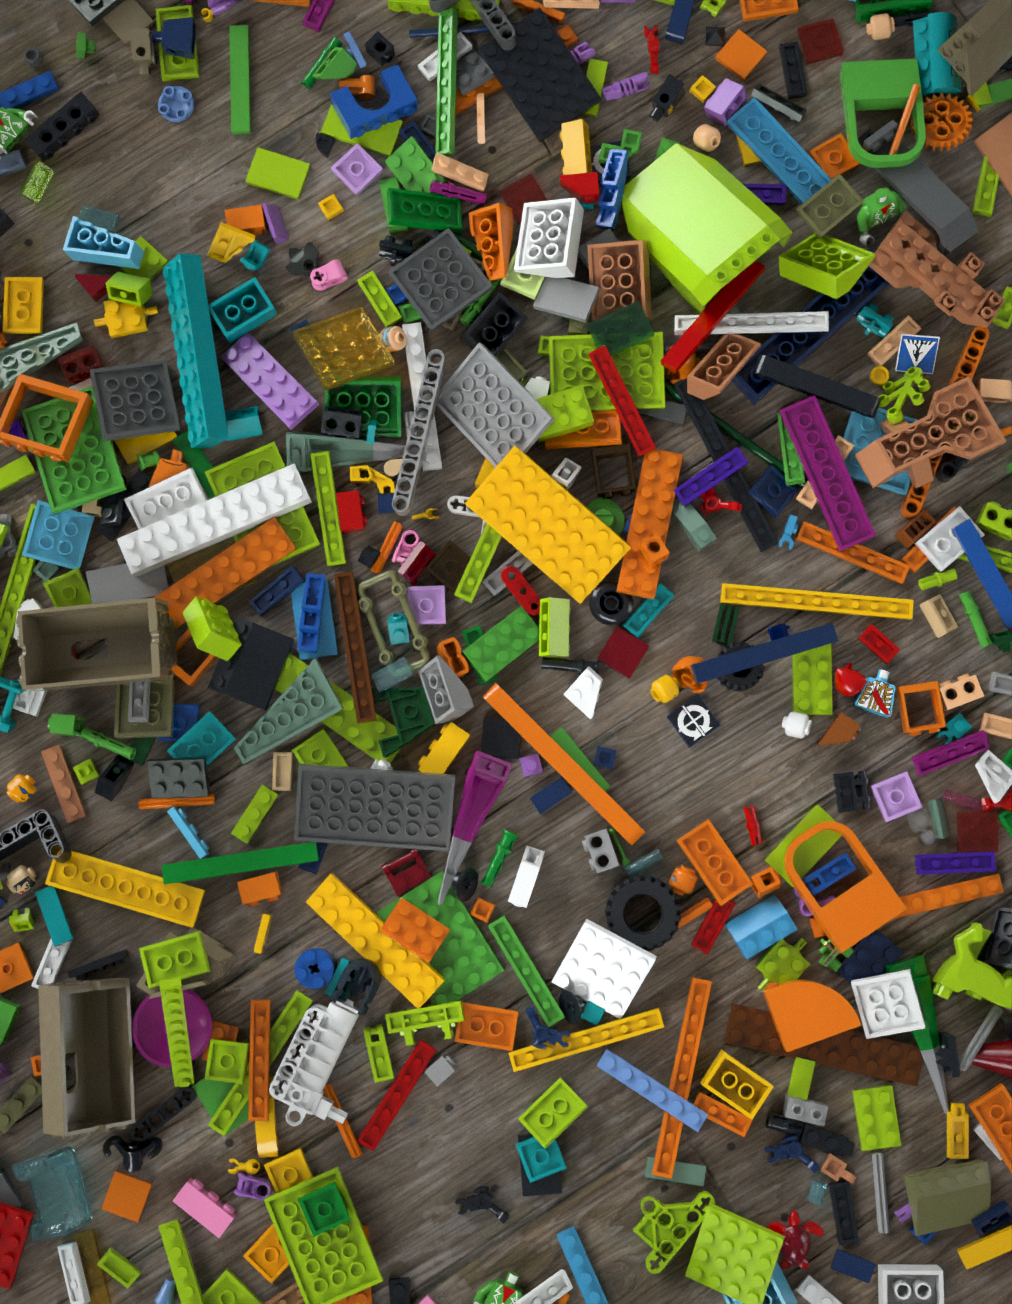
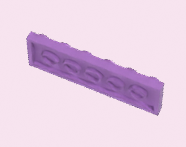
(269, 381)

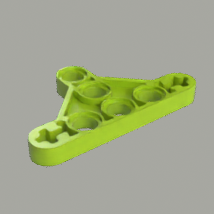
(665, 1232)

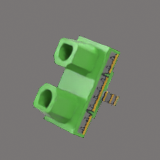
(829, 959)

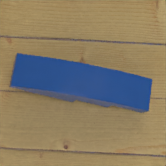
(613, 188)
(311, 613)

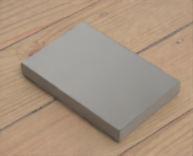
(566, 298)

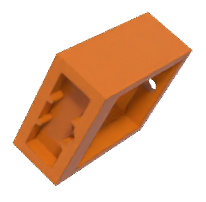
(181, 673)
(934, 690)

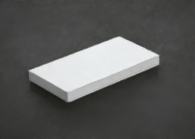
(166, 498)

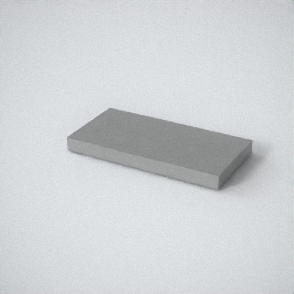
(119, 584)

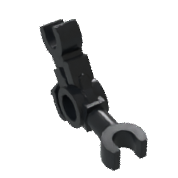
(482, 1201)

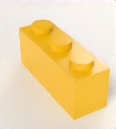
(576, 147)
(444, 750)

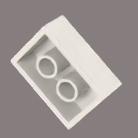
(910, 1284)

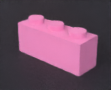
(205, 1207)

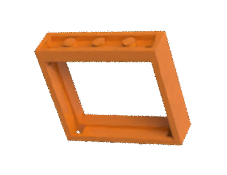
(68, 444)

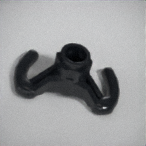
(133, 1150)

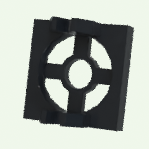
(949, 1054)

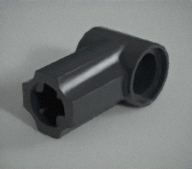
(953, 465)

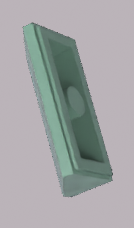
(938, 818)

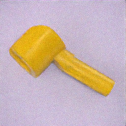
(428, 514)

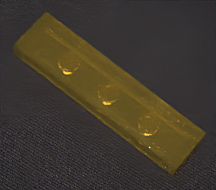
(94, 1275)

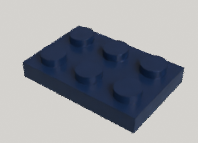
(869, 957)

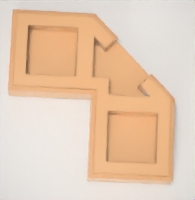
(480, 118)

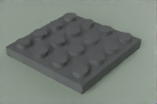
(440, 280)
(134, 400)

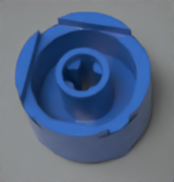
(305, 973)

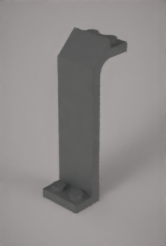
(924, 192)

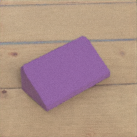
(275, 223)

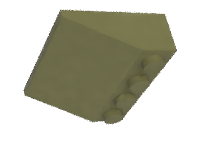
(948, 1195)

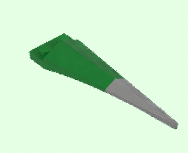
(926, 1038)

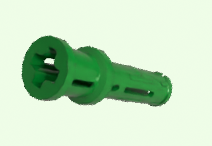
(503, 849)

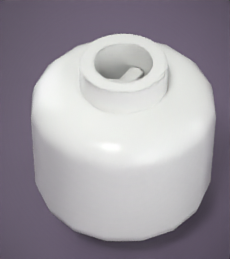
(797, 724)

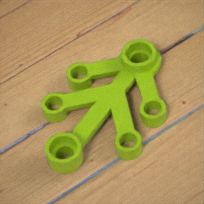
(911, 376)

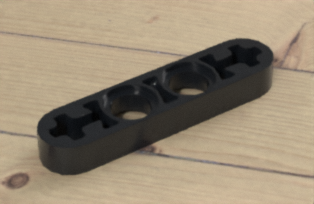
(163, 1113)

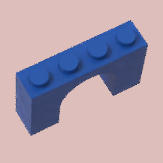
(360, 120)

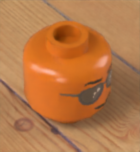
(683, 880)

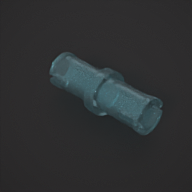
(643, 862)

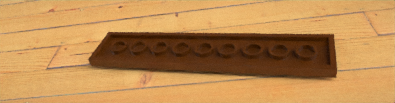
(845, 1051)

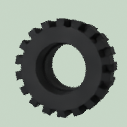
(744, 683)

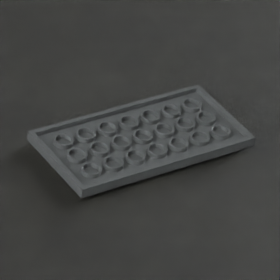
(374, 807)

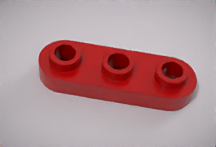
(514, 586)

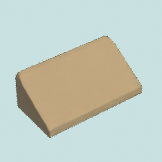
(938, 616)

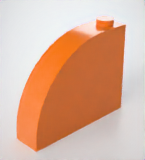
(807, 1012)

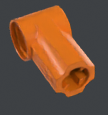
(363, 87)

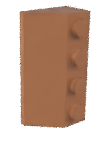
(720, 365)

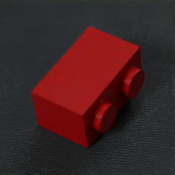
(351, 512)

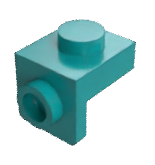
(256, 256)
(398, 628)

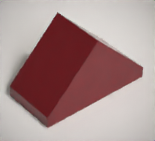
(94, 285)

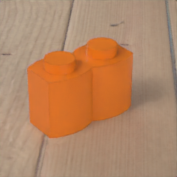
(451, 654)

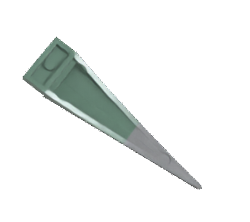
(342, 450)

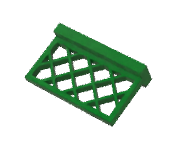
(891, 7)

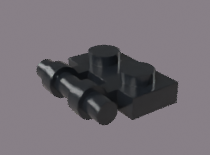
(846, 791)

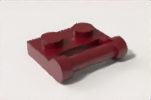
(416, 562)
(410, 877)

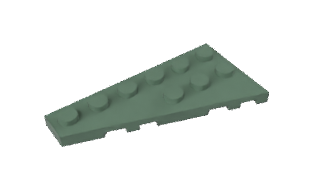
(35, 353)
(297, 709)

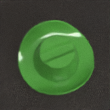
(609, 513)

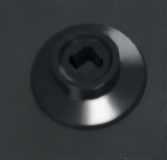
(465, 884)
(571, 1006)

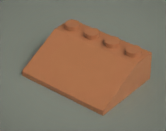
(997, 146)
(622, 276)

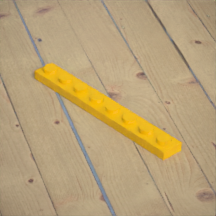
(588, 1039)

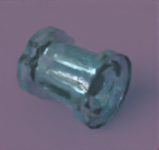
(816, 1192)

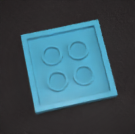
(58, 537)

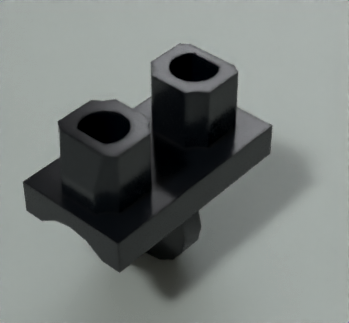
(395, 251)

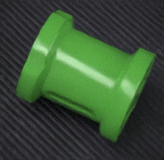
(148, 460)

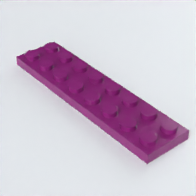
(827, 473)

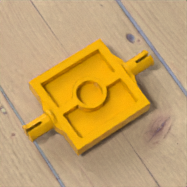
(125, 318)

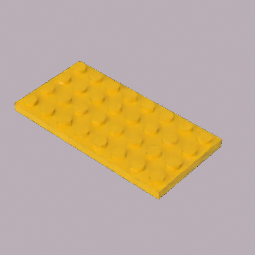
(547, 524)

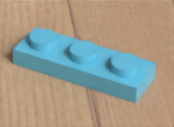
(189, 832)

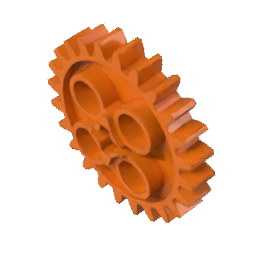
(942, 122)

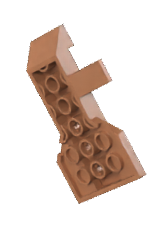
(912, 259)
(912, 445)

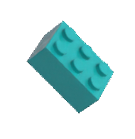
(242, 310)

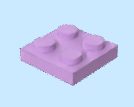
(357, 169)
(427, 604)
(896, 796)

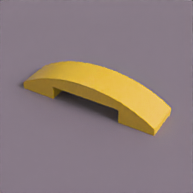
(266, 1132)

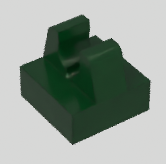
(1002, 640)

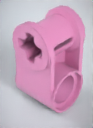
(330, 274)
(403, 548)

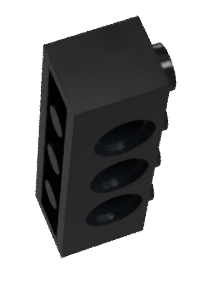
(63, 117)

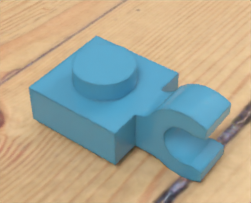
(790, 527)

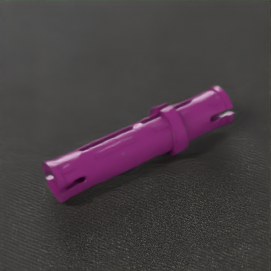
(450, 190)

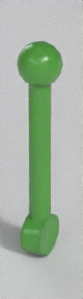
(625, 861)

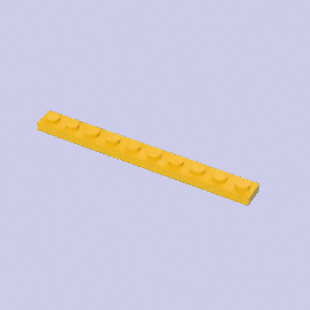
(816, 601)

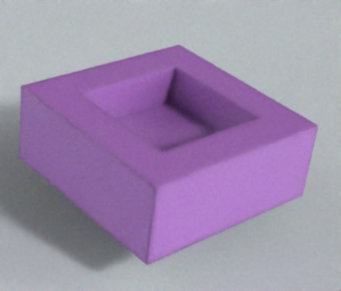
(531, 765)

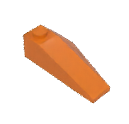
(493, 233)

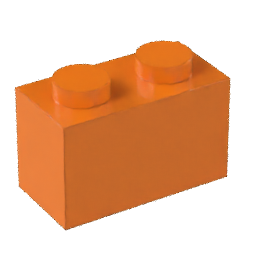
(249, 219)
(260, 888)

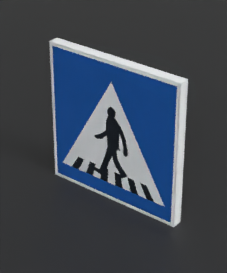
(917, 352)

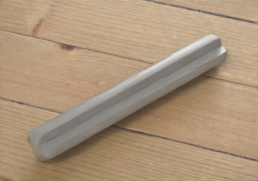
(980, 1037)
(880, 1192)

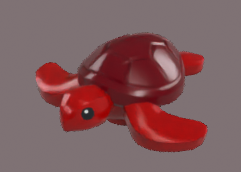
(796, 1241)

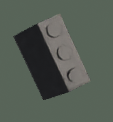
(494, 325)

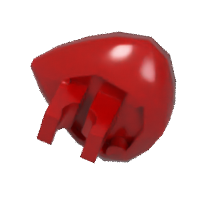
(849, 681)

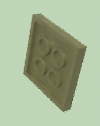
(160, 712)

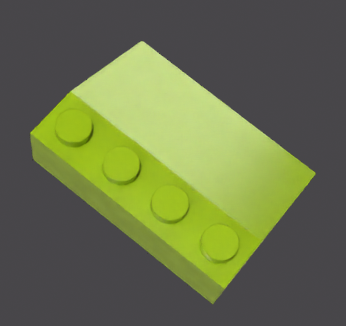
(825, 264)

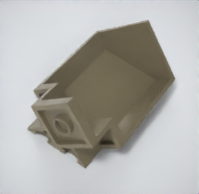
(981, 44)
(219, 960)

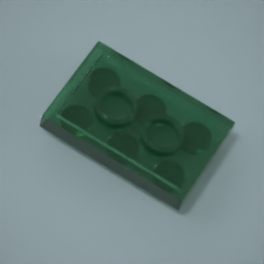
(621, 329)

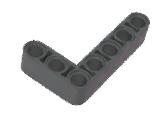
(489, 17)

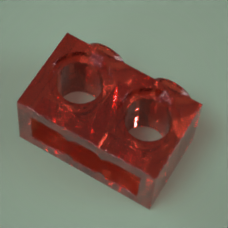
(80, 359)

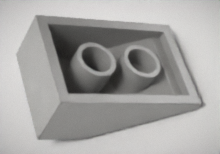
(444, 691)

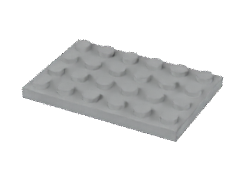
(492, 406)

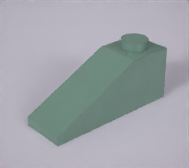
(693, 525)

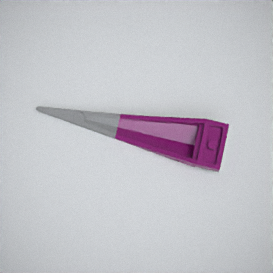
(480, 791)

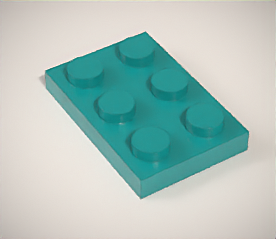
(204, 739)

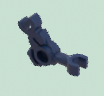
(544, 1035)
(792, 1149)

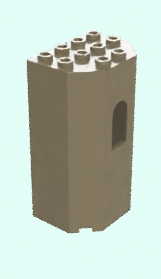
(137, 636)
(96, 1025)

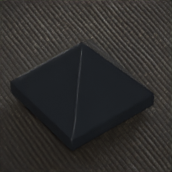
(715, 36)
(369, 556)

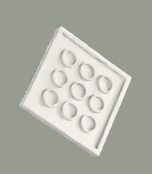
(604, 968)

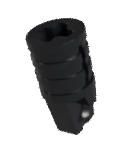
(779, 1122)

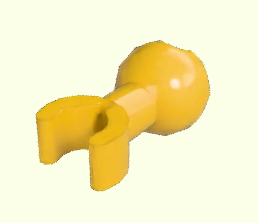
(249, 1166)

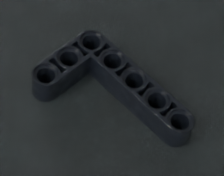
(37, 830)

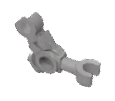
(9, 542)

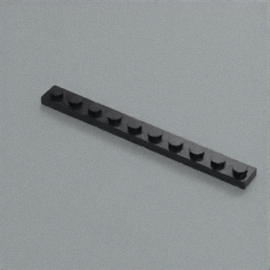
(736, 482)

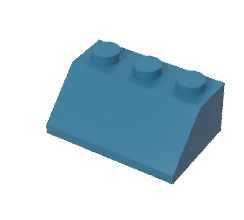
(760, 926)

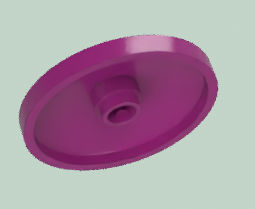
(150, 1028)

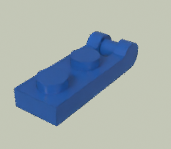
(829, 873)

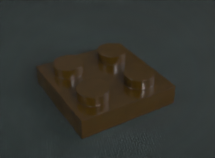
(449, 565)

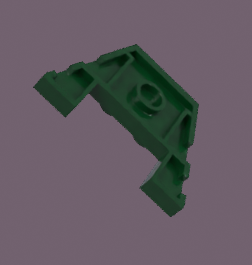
(410, 715)

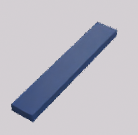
(985, 569)

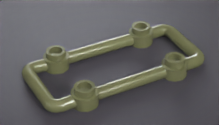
(399, 590)

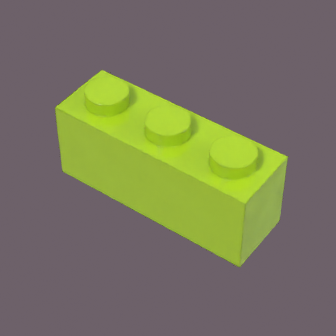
(554, 627)

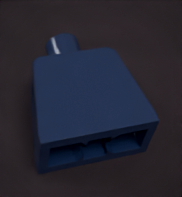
(177, 37)

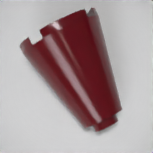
(995, 1057)

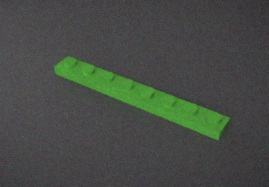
(446, 82)

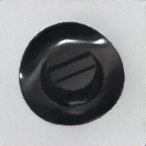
(610, 606)

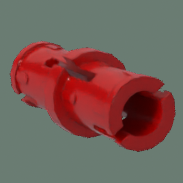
(753, 825)

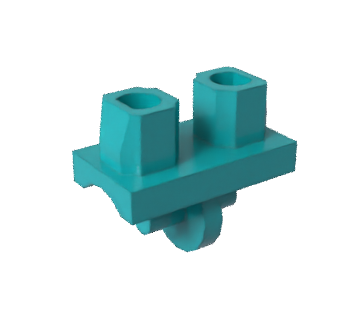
(873, 321)

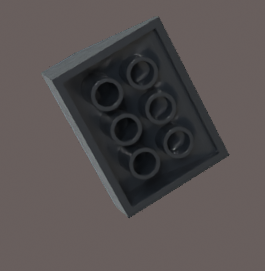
(255, 665)

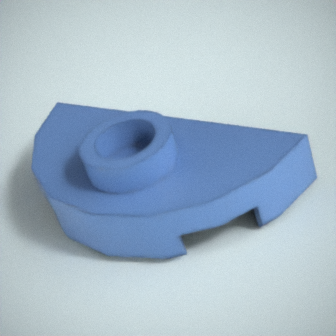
(354, 51)

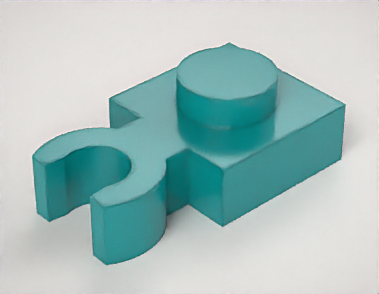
(955, 727)

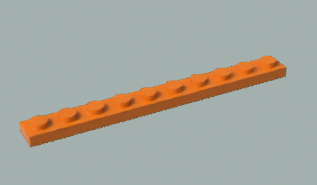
(940, 897)
(682, 1074)

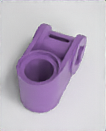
(249, 1186)

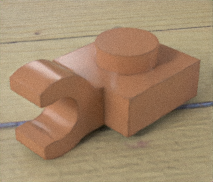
(835, 1168)

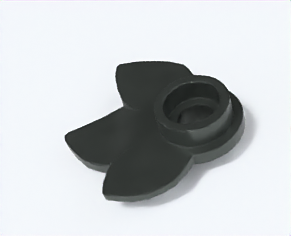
(302, 259)

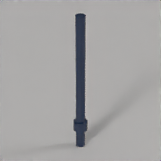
(464, 30)

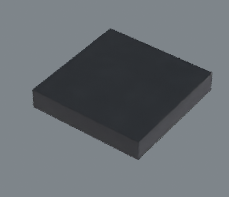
(500, 738)

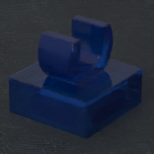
(778, 631)

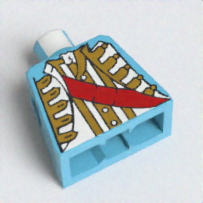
(876, 695)

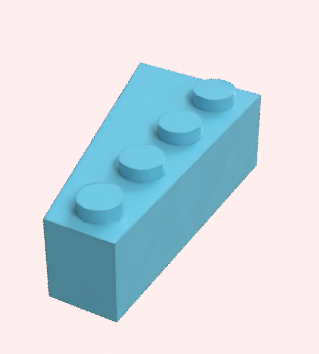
(99, 246)

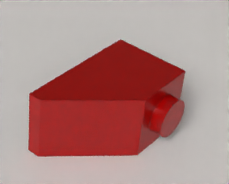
(581, 186)

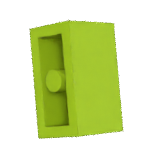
(129, 288)

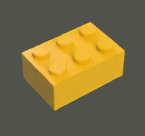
(736, 1084)

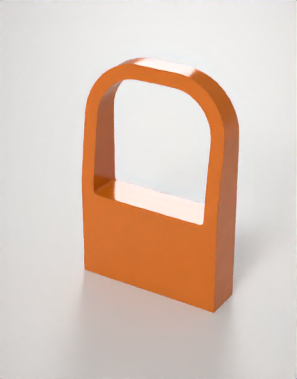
(858, 909)

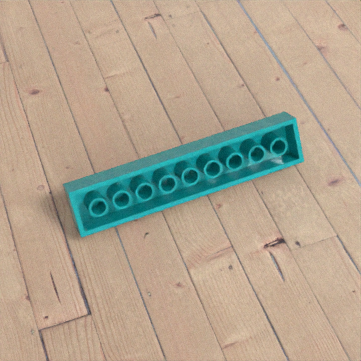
(195, 351)

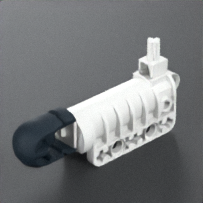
(322, 1049)

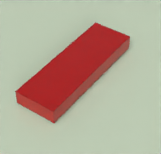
(712, 926)

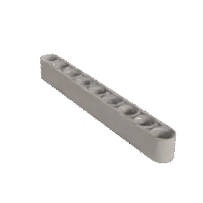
(419, 423)

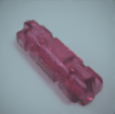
(961, 799)

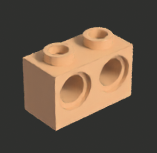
(960, 695)

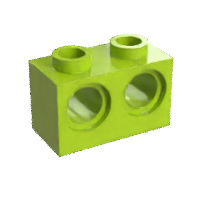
(997, 525)

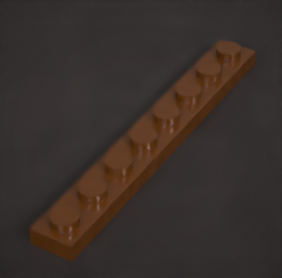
(355, 647)

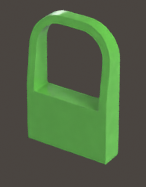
(881, 87)

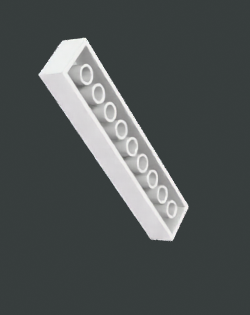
(214, 520)

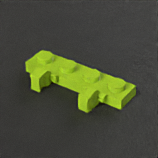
(439, 1015)

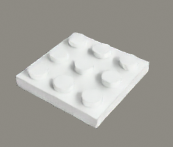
(888, 1004)

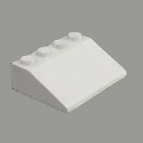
(549, 238)

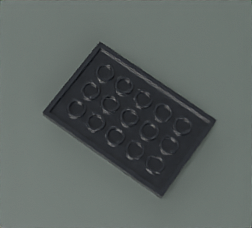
(541, 76)

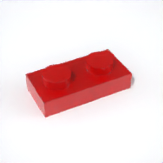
(878, 644)

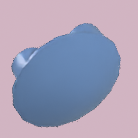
(176, 103)

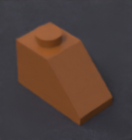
(840, 731)

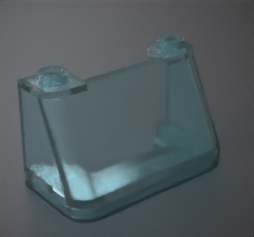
(57, 1193)

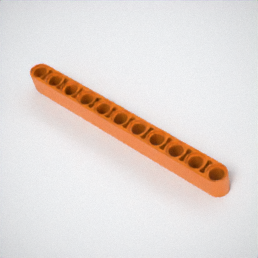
(971, 364)
(563, 764)

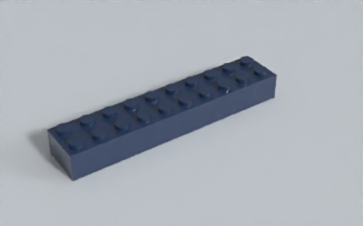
(798, 346)

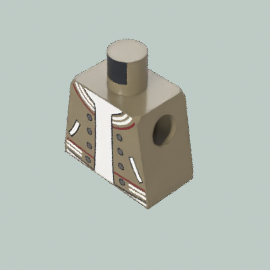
(143, 50)

